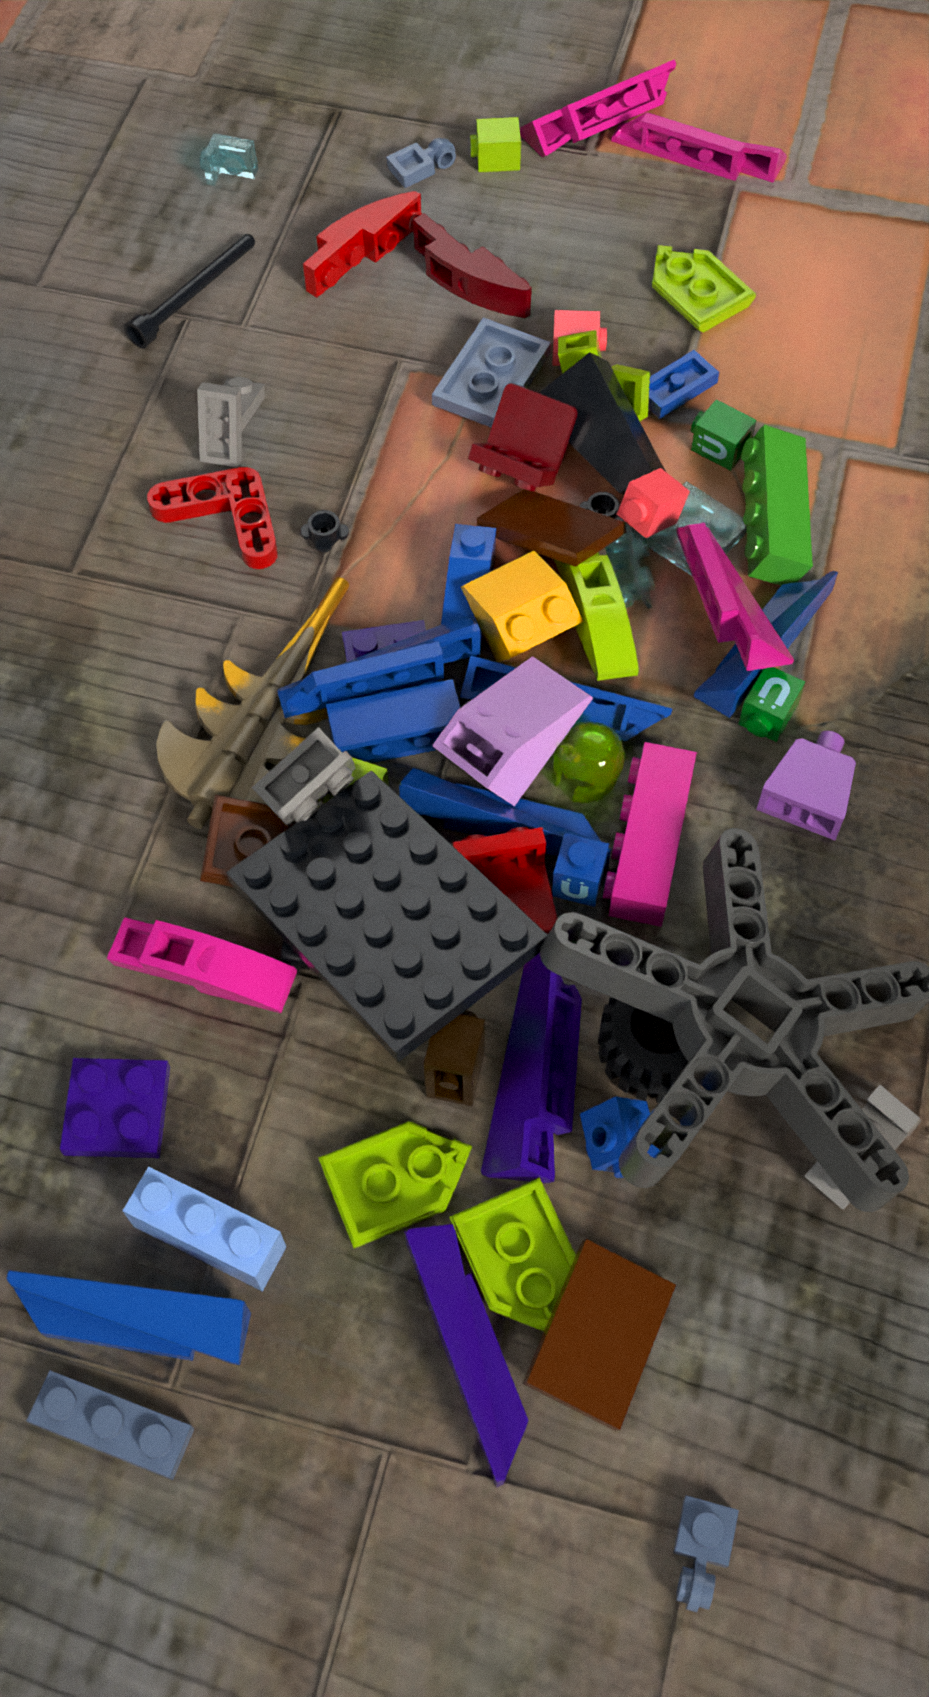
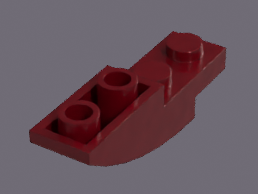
(471, 276)

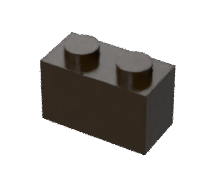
(455, 1060)

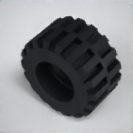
(628, 1060)

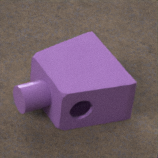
(811, 785)

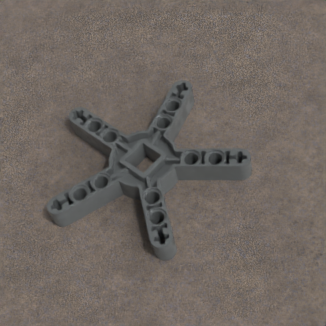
(725, 1052)

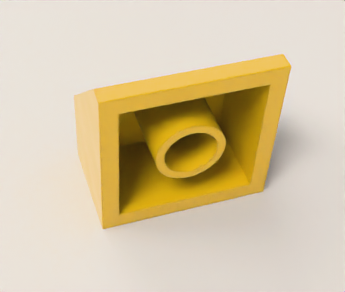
(521, 605)

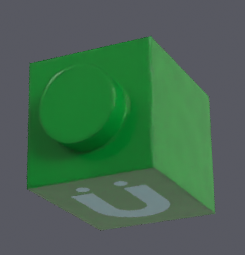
(721, 434)
(771, 703)

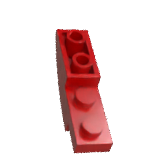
(360, 234)

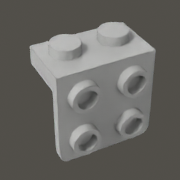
(306, 778)

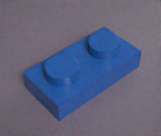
(680, 383)

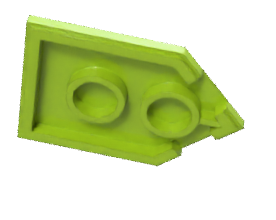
(699, 286)
(393, 1179)
(517, 1252)

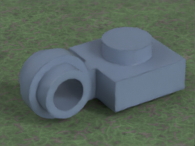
(415, 164)
(707, 1537)

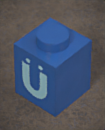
(579, 869)

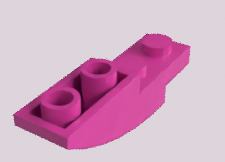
(203, 962)

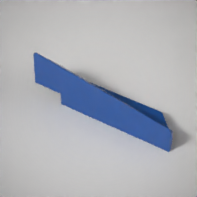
(788, 613)
(391, 667)
(619, 712)
(487, 814)
(134, 1317)

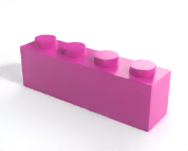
(652, 834)

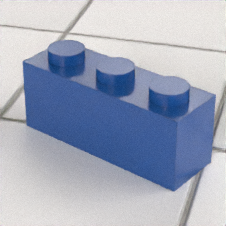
(393, 721)

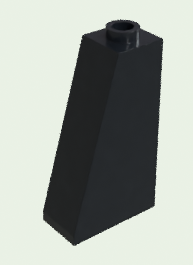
(606, 424)

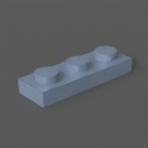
(110, 1425)

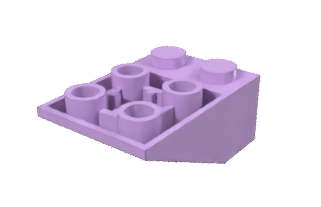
(513, 728)

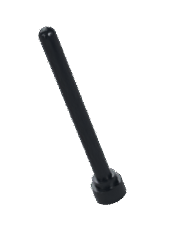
(144, 328)

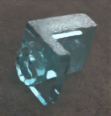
(228, 156)

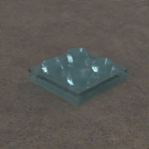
(699, 508)

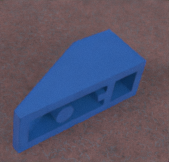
(470, 558)

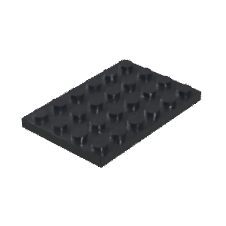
(387, 913)

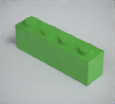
(776, 506)

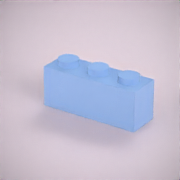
(205, 1228)

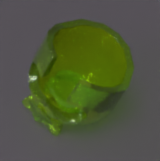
(592, 755)

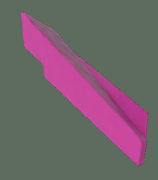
(598, 111)
(699, 148)
(729, 602)

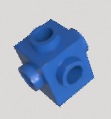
(609, 1130)

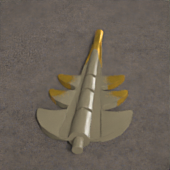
(245, 733)

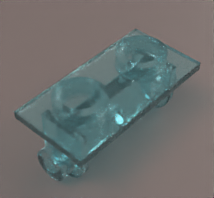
(636, 578)

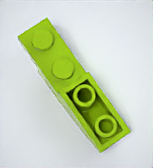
(606, 625)

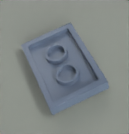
(483, 368)

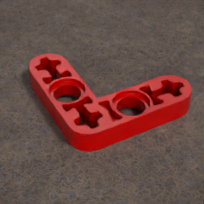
(227, 498)

